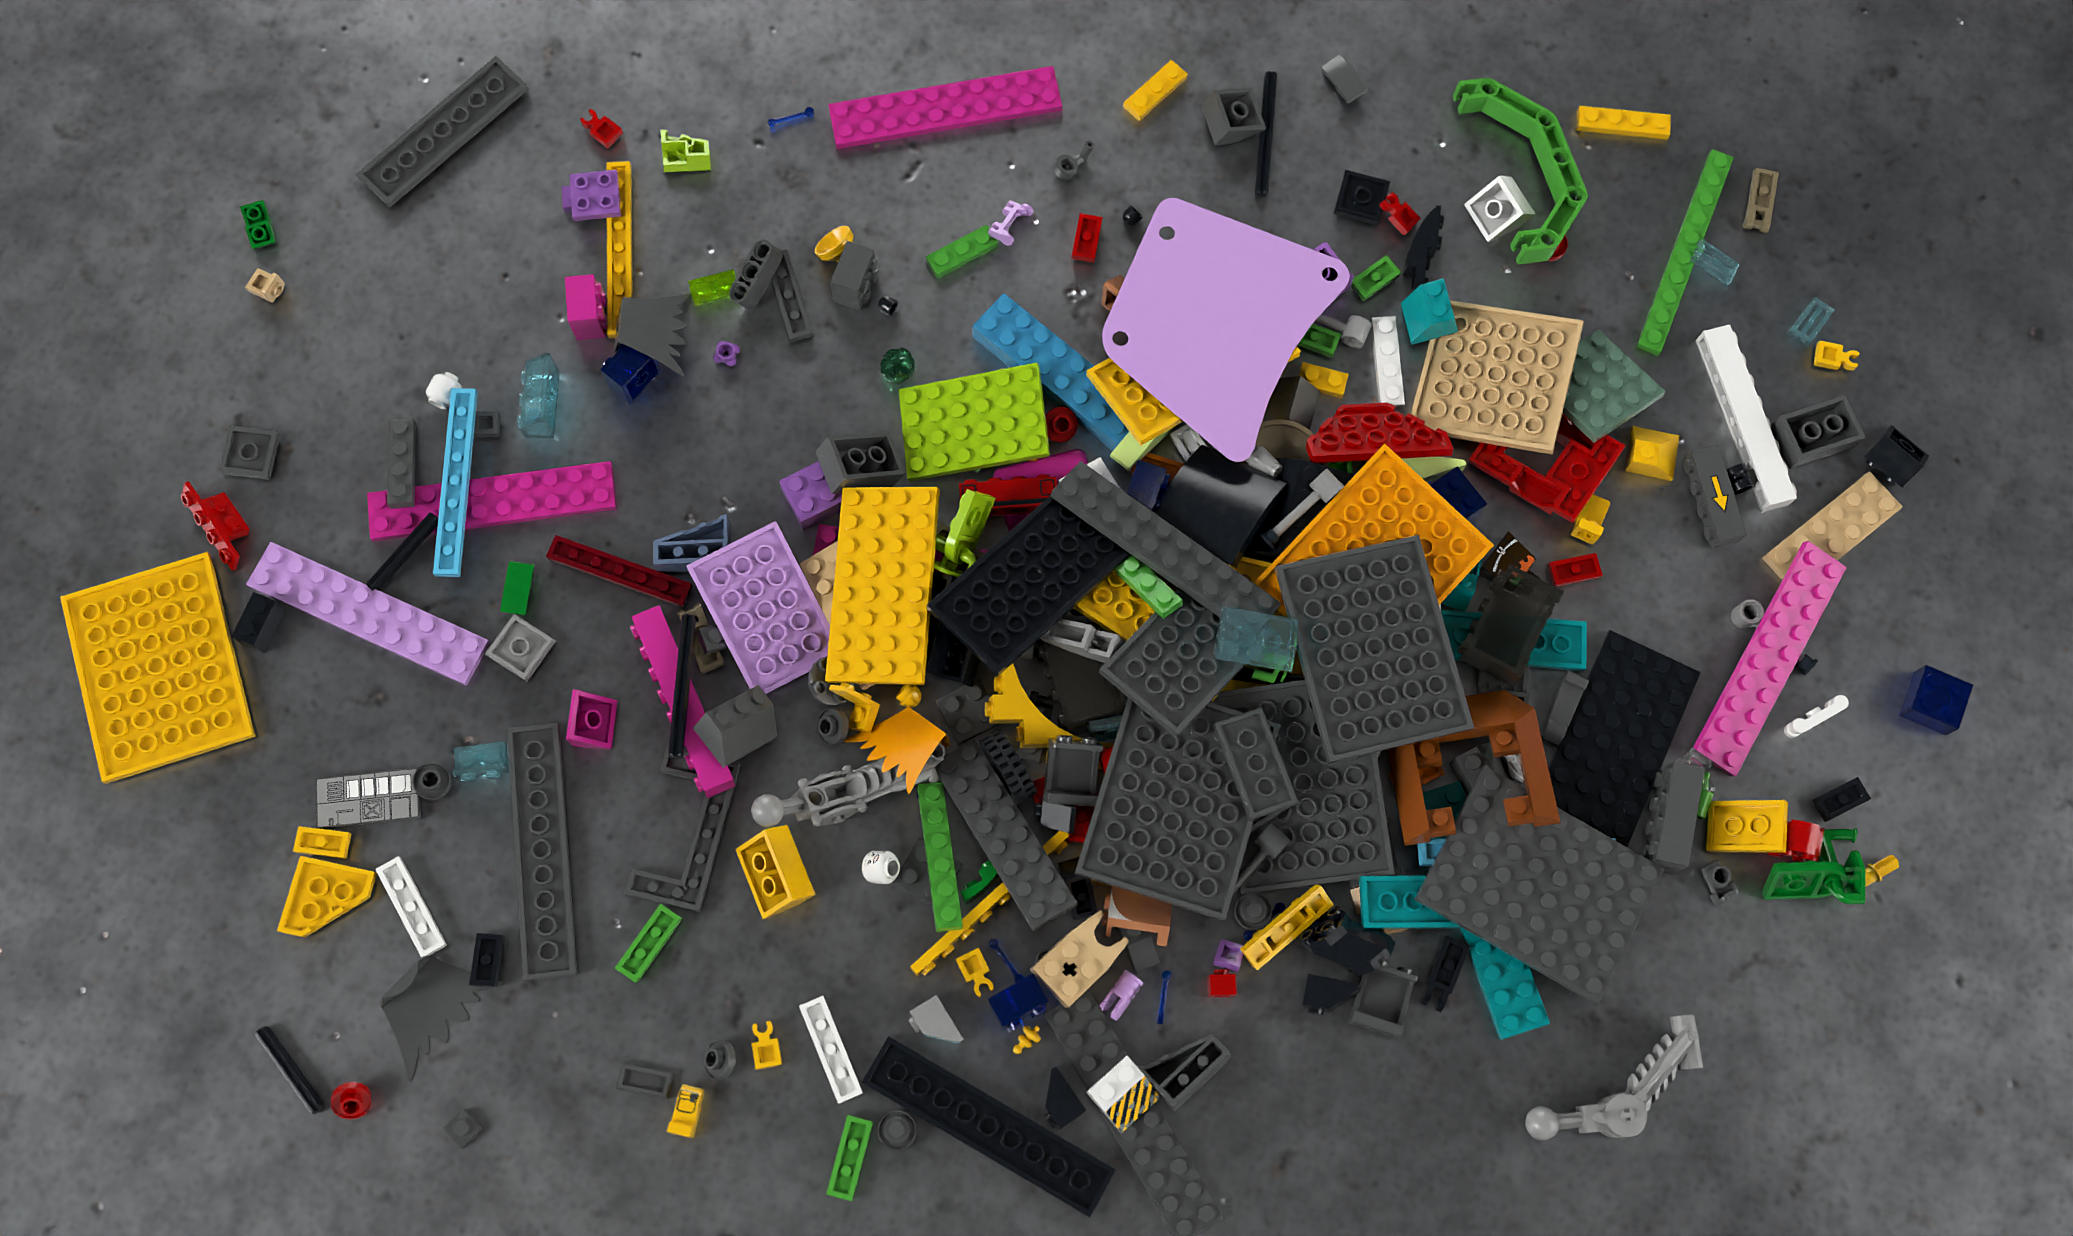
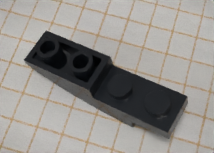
(1423, 248)

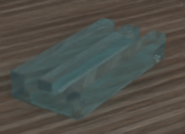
(1713, 265)
(1800, 335)

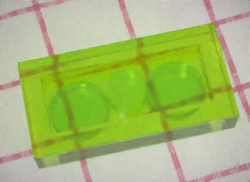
(711, 287)

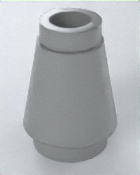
(1263, 461)

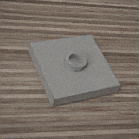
(520, 647)

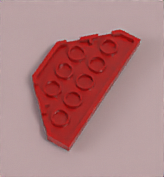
(1363, 429)

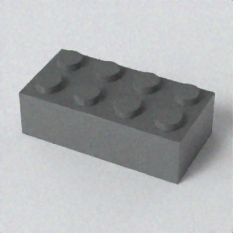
(1673, 816)

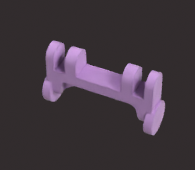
(1012, 210)

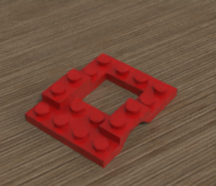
(1568, 482)

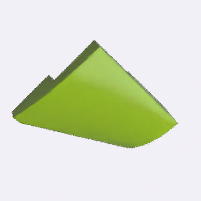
(684, 153)

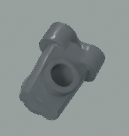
(1719, 882)

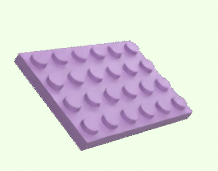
(763, 608)

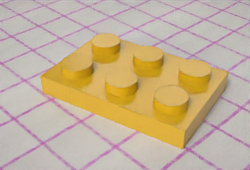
(1747, 826)

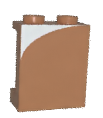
(1136, 913)

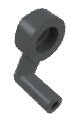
(1071, 163)

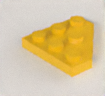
(322, 894)

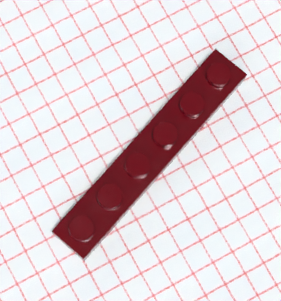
(619, 571)

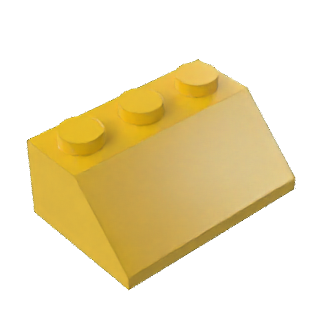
(775, 871)

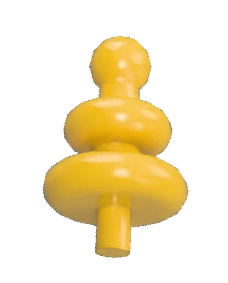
(1025, 1040)

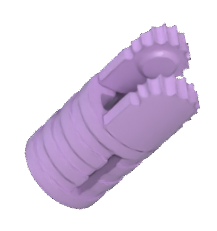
(1125, 990)

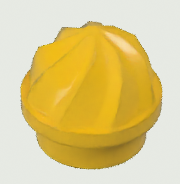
(909, 696)

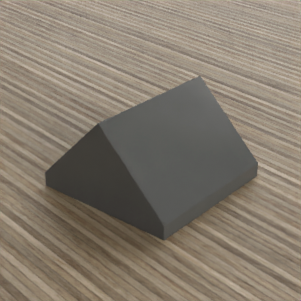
(1293, 401)

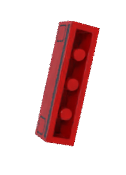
(1013, 496)

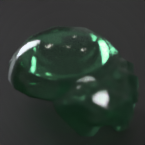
(897, 365)

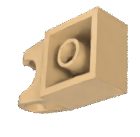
(1085, 955)

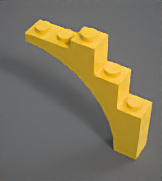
(1014, 706)

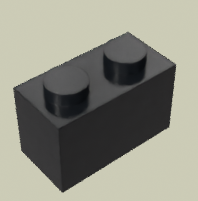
(258, 622)

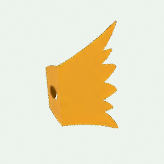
(905, 741)

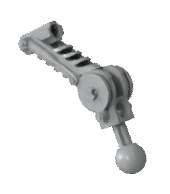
(819, 797)
(1627, 1112)

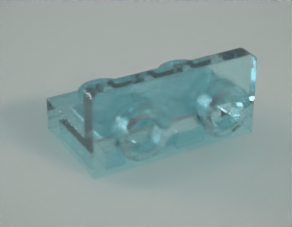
(480, 760)

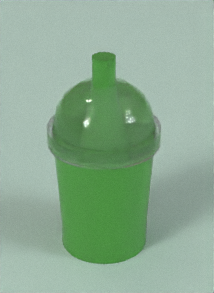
(1706, 795)

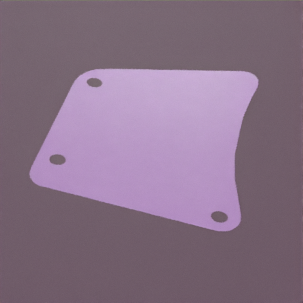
(1216, 318)

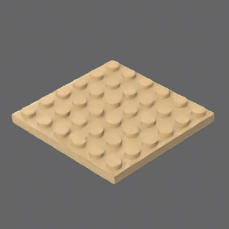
(1499, 377)

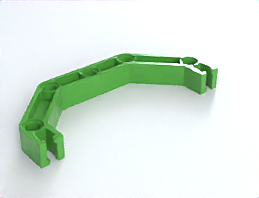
(1551, 151)

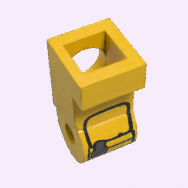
(686, 1111)

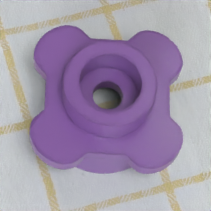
(723, 347)

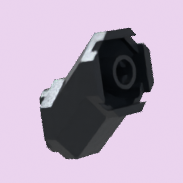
(1347, 942)

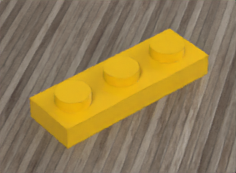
(1155, 90)

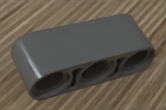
(745, 280)

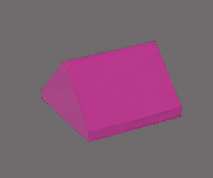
(591, 720)

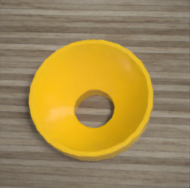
(833, 244)

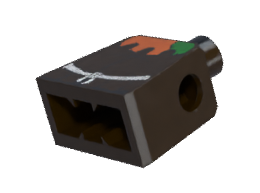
(1507, 552)

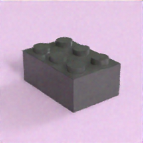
(1817, 431)
(859, 461)

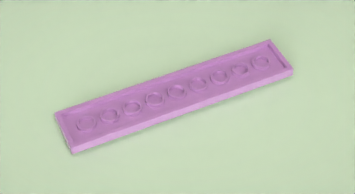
(368, 613)

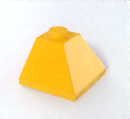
(1652, 453)

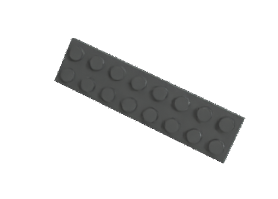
(442, 131)
(1004, 835)

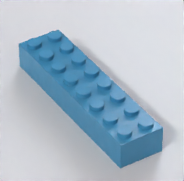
(1023, 340)

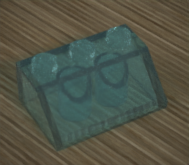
(539, 397)
(1256, 639)

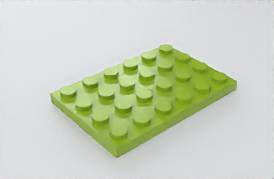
(974, 422)

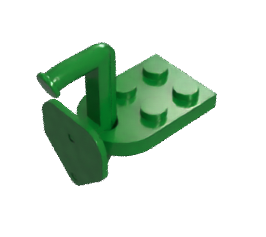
(1820, 878)

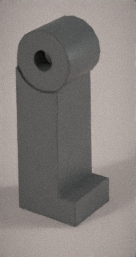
(1563, 707)

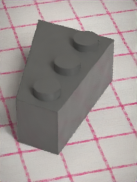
(1186, 1070)

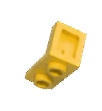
(1589, 522)
(864, 710)

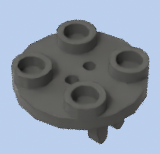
(820, 688)

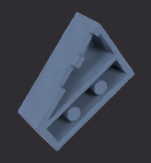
(683, 548)

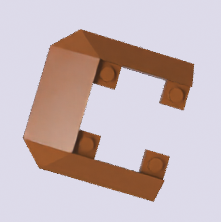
(1511, 731)

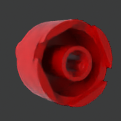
(1802, 842)

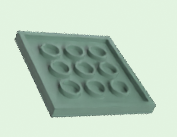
(1606, 388)

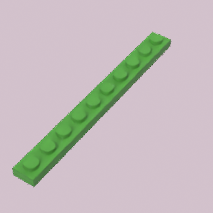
(1679, 263)

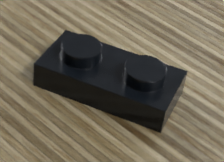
(1841, 799)
(486, 960)

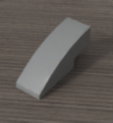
(1083, 640)

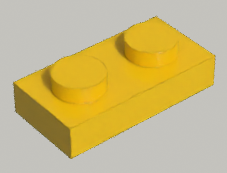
(1324, 379)
(322, 842)

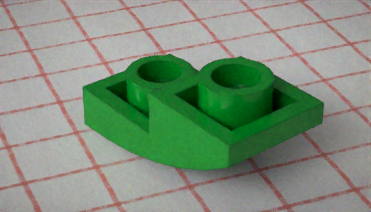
(258, 224)
(517, 587)
(974, 889)

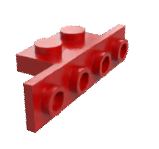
(218, 520)

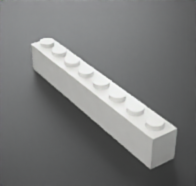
(1746, 418)

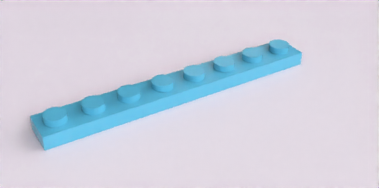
(455, 483)

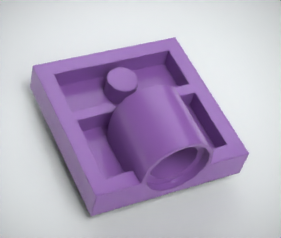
(595, 195)

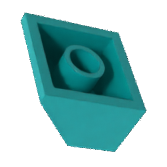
(1429, 312)

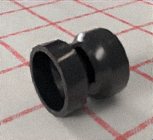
(1739, 479)

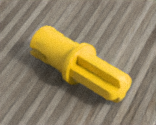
(1879, 869)

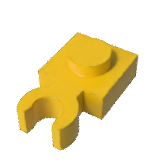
(1832, 356)
(973, 968)
(767, 1050)

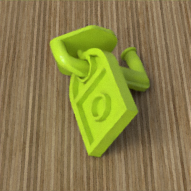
(964, 532)

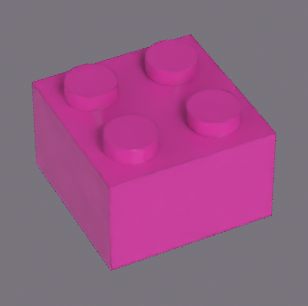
(585, 307)

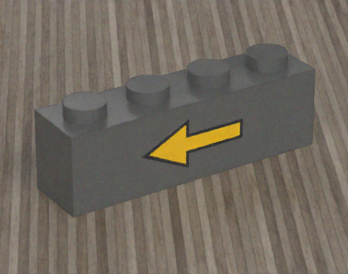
(1714, 496)

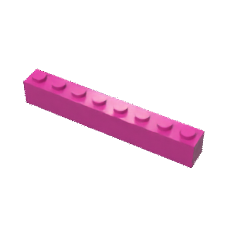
(663, 655)

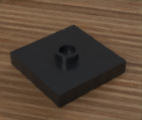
(1361, 197)

